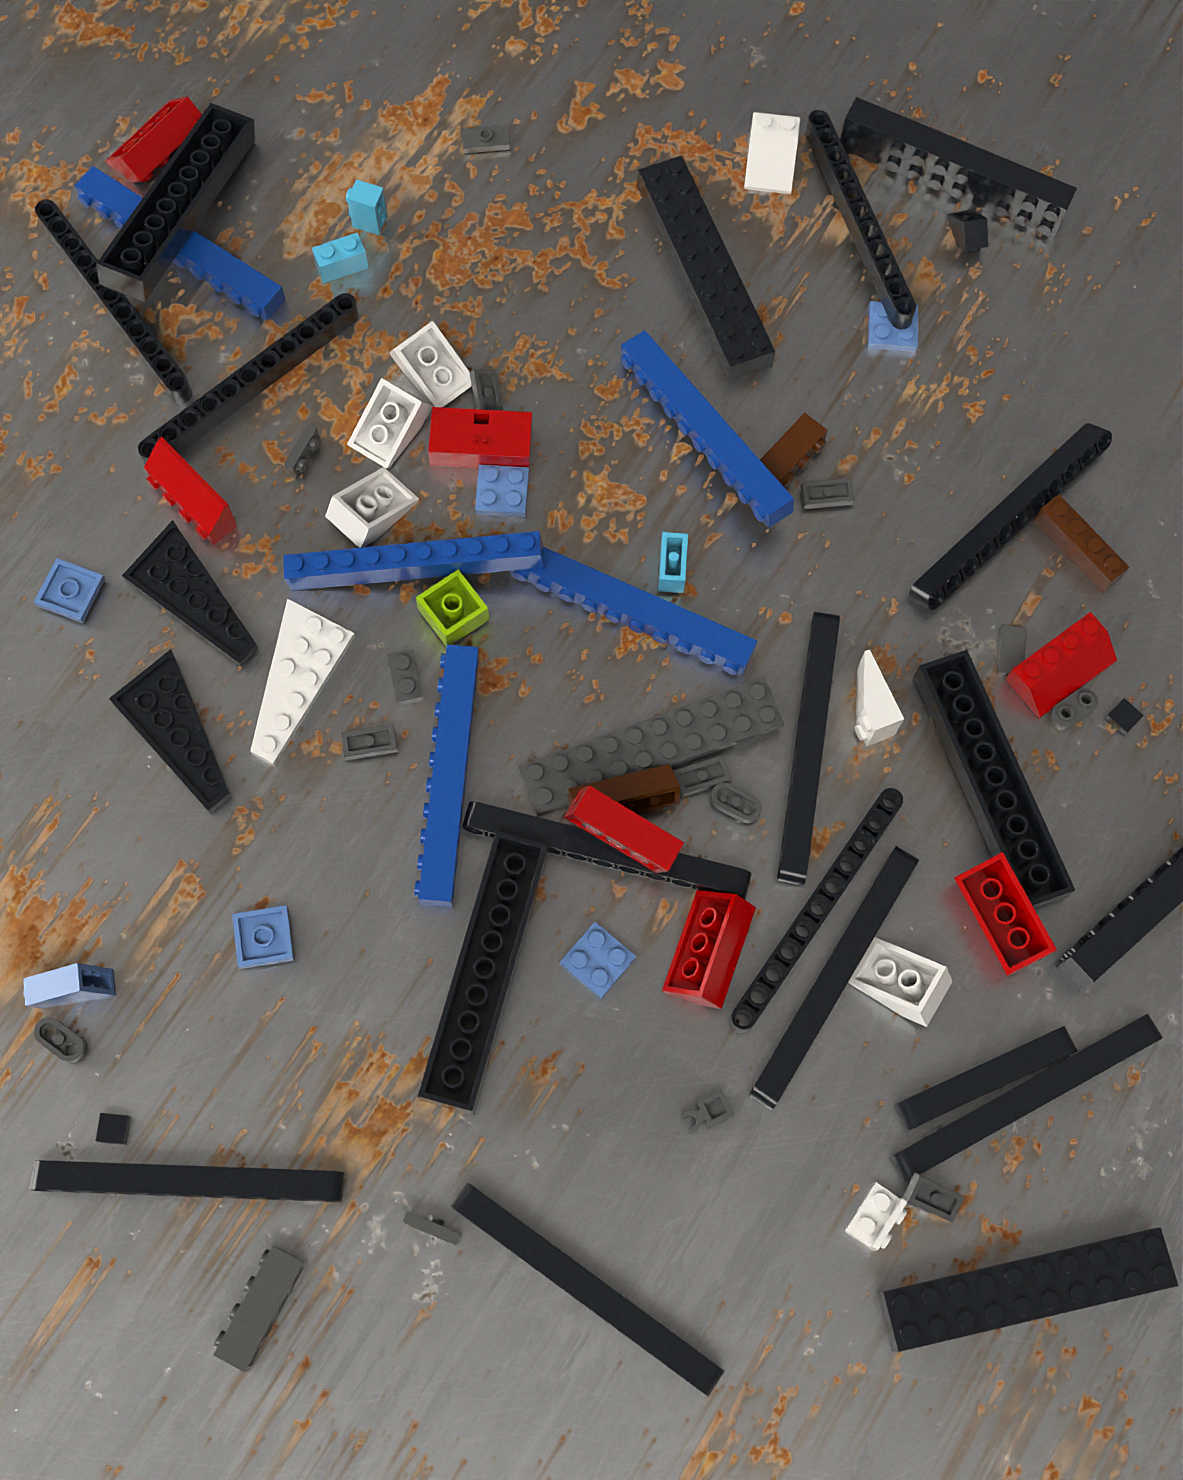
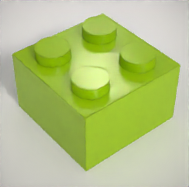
(452, 608)

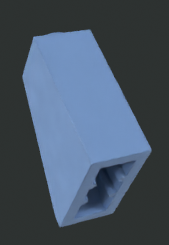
(68, 986)

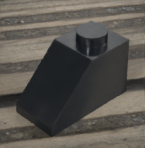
(969, 230)

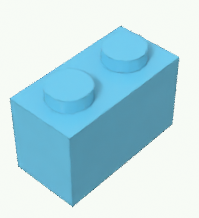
(367, 207)
(340, 257)
(673, 562)

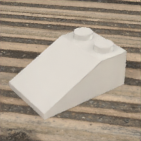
(772, 153)
(432, 366)
(389, 423)
(370, 507)
(876, 708)
(902, 980)

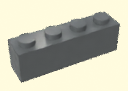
(259, 1309)

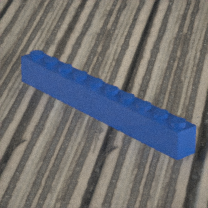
(198, 254)
(707, 429)
(414, 560)
(641, 611)
(448, 778)

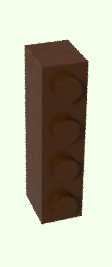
(795, 449)
(1081, 543)
(639, 790)

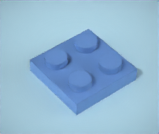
(885, 336)
(502, 491)
(69, 590)
(263, 937)
(597, 960)

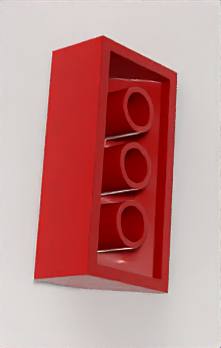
(155, 140)
(189, 493)
(1063, 665)
(1005, 914)
(709, 948)

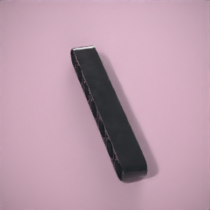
(986, 1078)

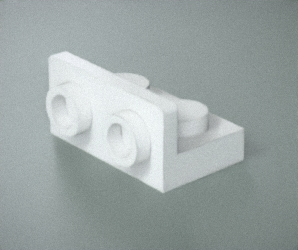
(876, 1217)

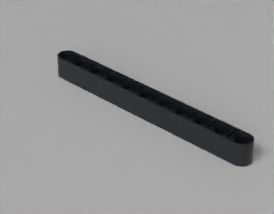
(860, 220)
(66, 240)
(256, 370)
(1010, 516)
(808, 749)
(582, 846)
(808, 918)
(833, 978)
(1026, 1097)
(187, 1181)
(588, 1289)

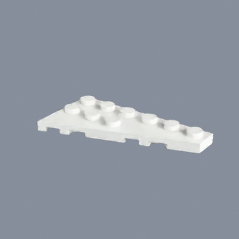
(301, 666)

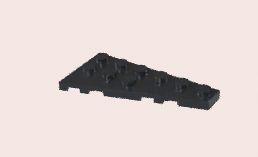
(182, 586)
(166, 718)

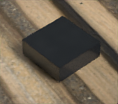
(1124, 716)
(112, 1128)

